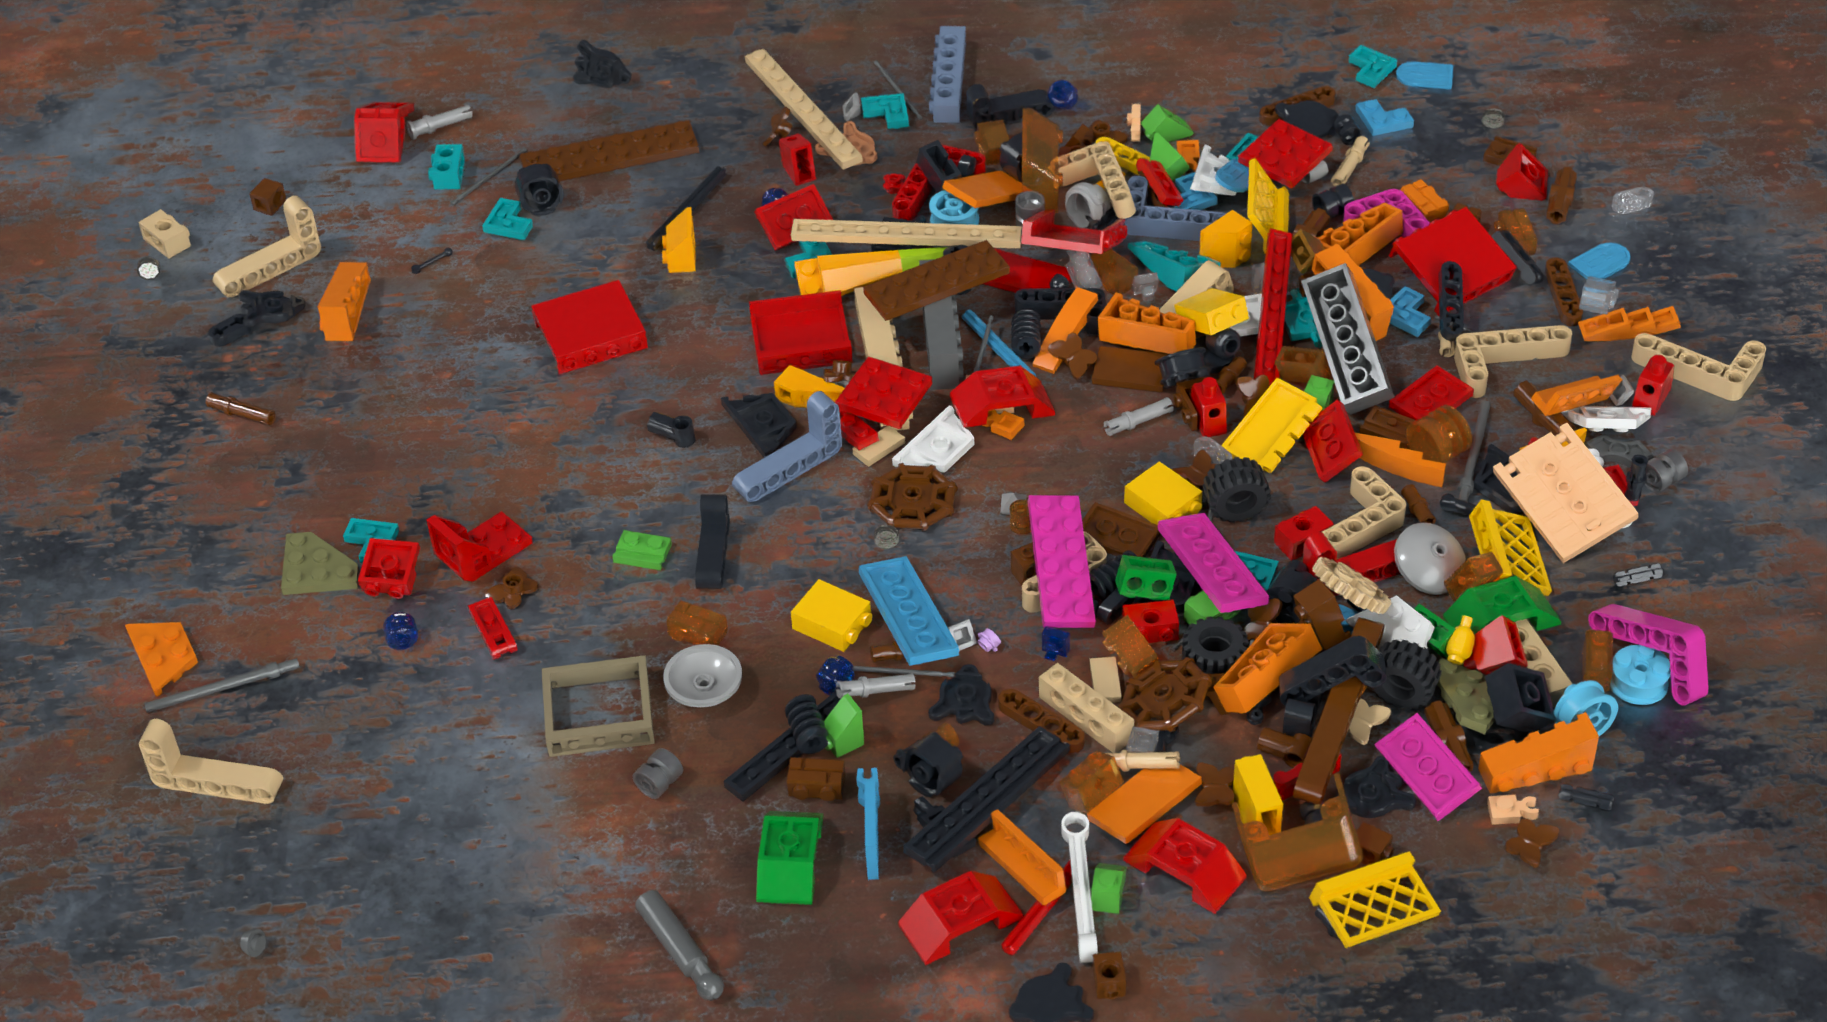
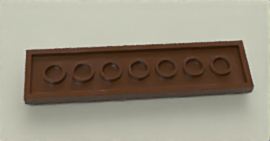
(616, 151)

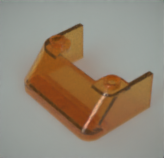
(1040, 157)
(1304, 850)

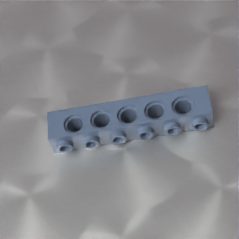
(948, 74)

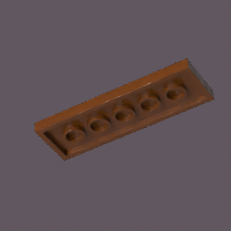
(936, 280)

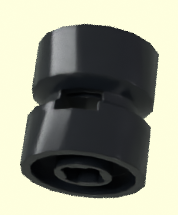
(1334, 200)

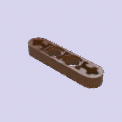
(1323, 95)
(1566, 291)
(1043, 718)

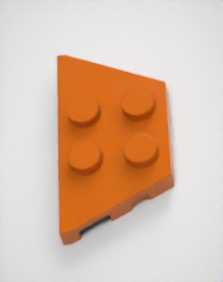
(162, 652)

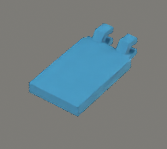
(869, 798)

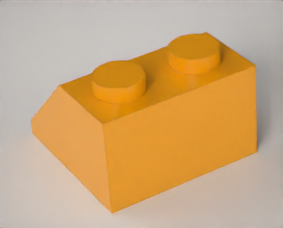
(1227, 240)
(680, 243)

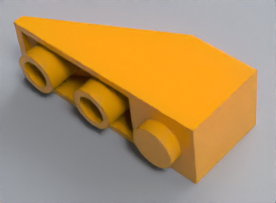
(796, 387)

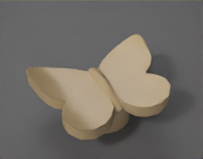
(1365, 718)

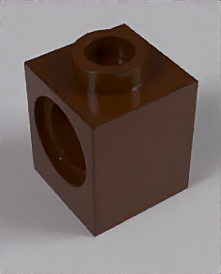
(268, 196)
(1023, 563)
(1375, 844)
(1106, 966)

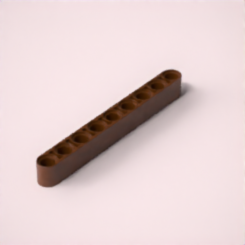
(1333, 726)

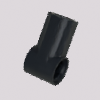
(676, 428)

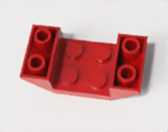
(999, 390)
(1190, 858)
(954, 910)

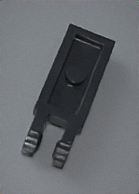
(1529, 270)

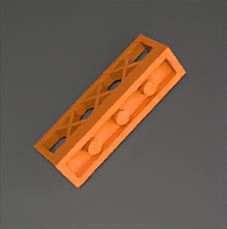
(1575, 394)
(1023, 859)

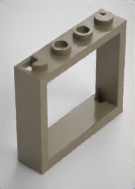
(601, 736)

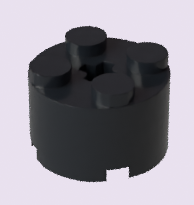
(1012, 156)
(538, 189)
(1284, 587)
(932, 764)

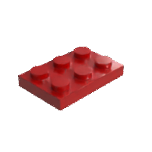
(779, 215)
(1430, 392)
(1332, 441)

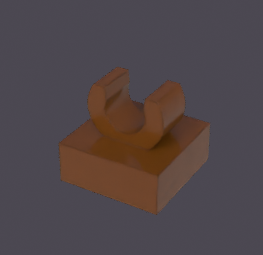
(1079, 137)

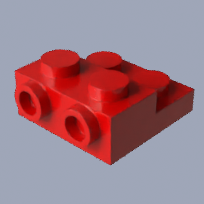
(389, 568)

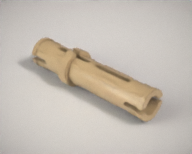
(1353, 156)
(1146, 760)

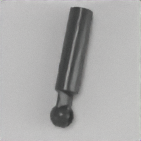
(679, 944)

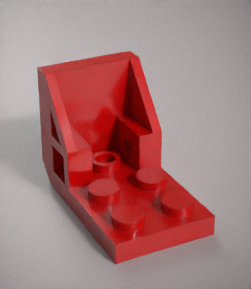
(381, 131)
(481, 548)

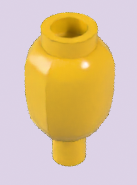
(1461, 642)

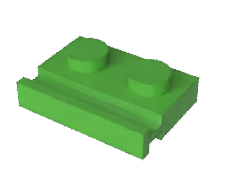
(642, 550)

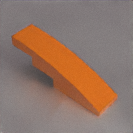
(1069, 320)
(1623, 326)
(1402, 462)

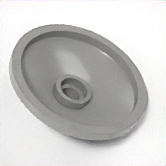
(1421, 563)
(702, 675)

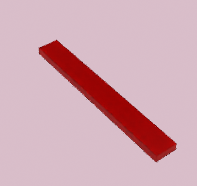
(1273, 303)

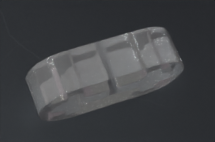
(1632, 200)
(1215, 450)

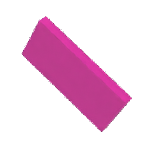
(1428, 766)

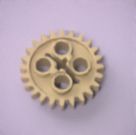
(1351, 585)

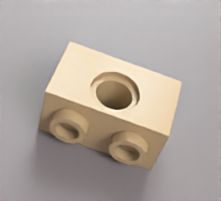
(165, 233)

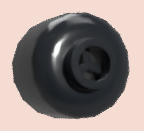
(1224, 343)

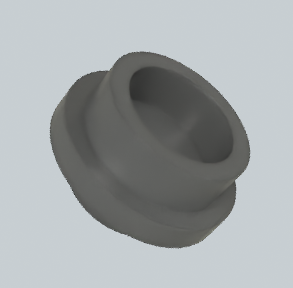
(253, 942)

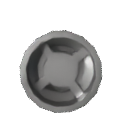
(1027, 205)
(1665, 470)
(657, 774)

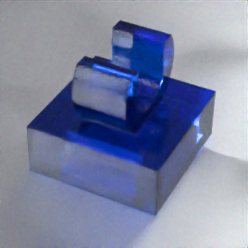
(1055, 643)

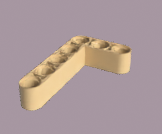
(1099, 160)
(276, 258)
(1480, 348)
(1701, 371)
(1382, 514)
(202, 775)

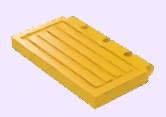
(1272, 425)

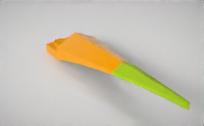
(857, 269)

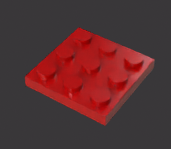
(1286, 152)
(884, 392)

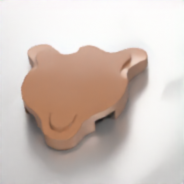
(859, 140)

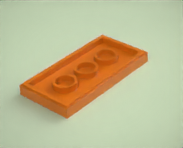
(984, 188)
(1143, 801)

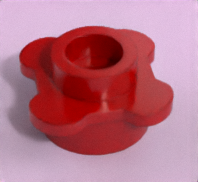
(893, 182)

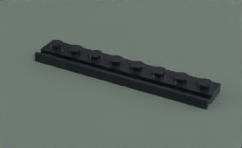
(993, 791)

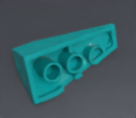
(1171, 265)

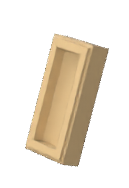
(888, 442)
(1106, 678)

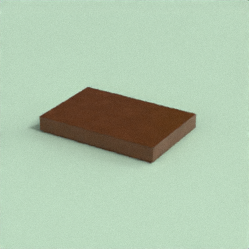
(1128, 369)
(1120, 531)

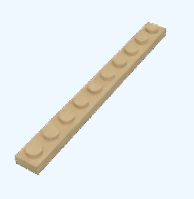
(803, 109)
(905, 233)

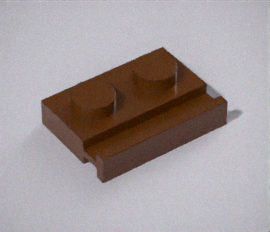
(1501, 148)
(1386, 425)

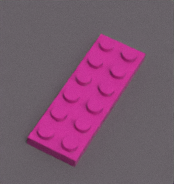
(1061, 561)
(1213, 563)

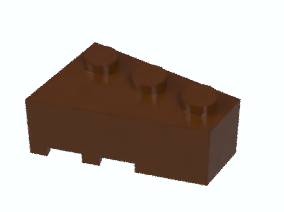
(1319, 608)

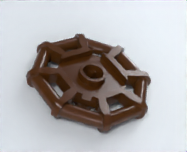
(912, 480)
(1177, 689)

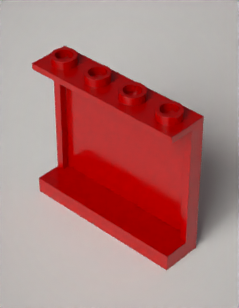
(1042, 231)
(1456, 239)
(590, 326)
(799, 332)

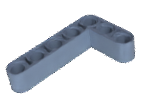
(1164, 221)
(798, 456)

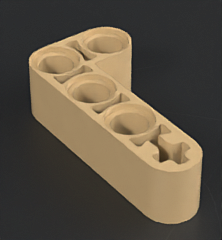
(1206, 277)
(1095, 556)

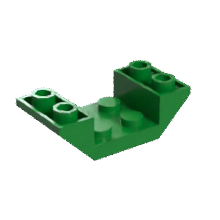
(1506, 597)
(788, 857)

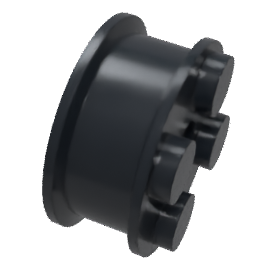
(1182, 366)

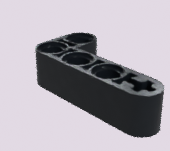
(1005, 108)
(1050, 301)
(712, 541)
(1328, 669)
(1301, 716)

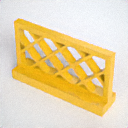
(1266, 204)
(1488, 538)
(1368, 878)

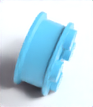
(951, 210)
(1640, 675)
(1587, 698)

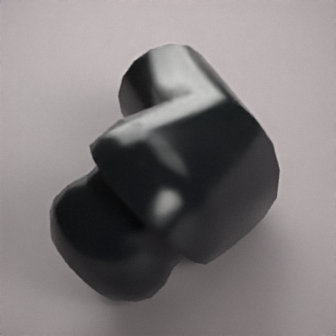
(1256, 714)

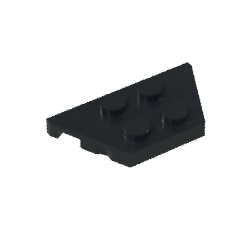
(762, 420)
(1488, 483)
(1184, 581)

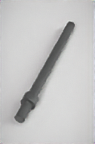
(1466, 484)
(271, 670)

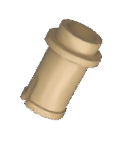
(1447, 346)

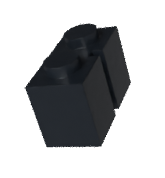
(932, 161)

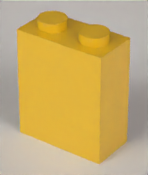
(1213, 310)
(1162, 495)
(831, 615)
(1257, 793)

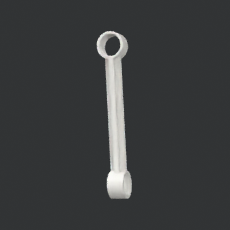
(1082, 896)

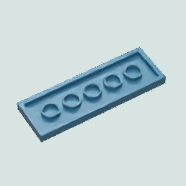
(908, 611)

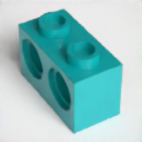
(447, 166)

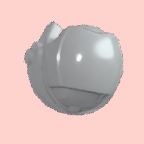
(1086, 200)

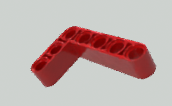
(917, 187)
(1373, 563)

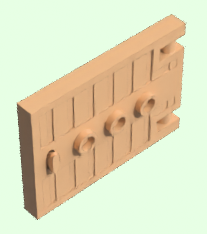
(1565, 493)

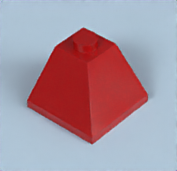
(1522, 175)

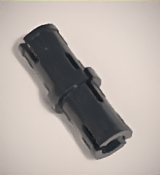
(1636, 477)

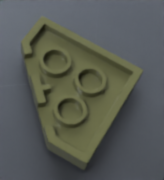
(315, 566)
(1467, 694)

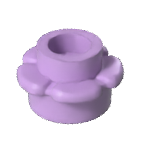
(988, 640)

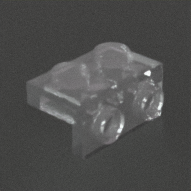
(1082, 270)

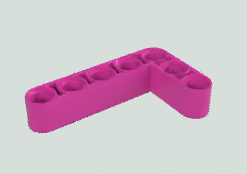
(1411, 215)
(1681, 640)

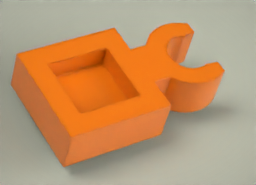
(1190, 152)
(1004, 424)

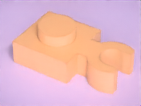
(1134, 121)
(1507, 810)

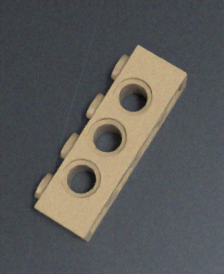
(1541, 660)
(1085, 708)

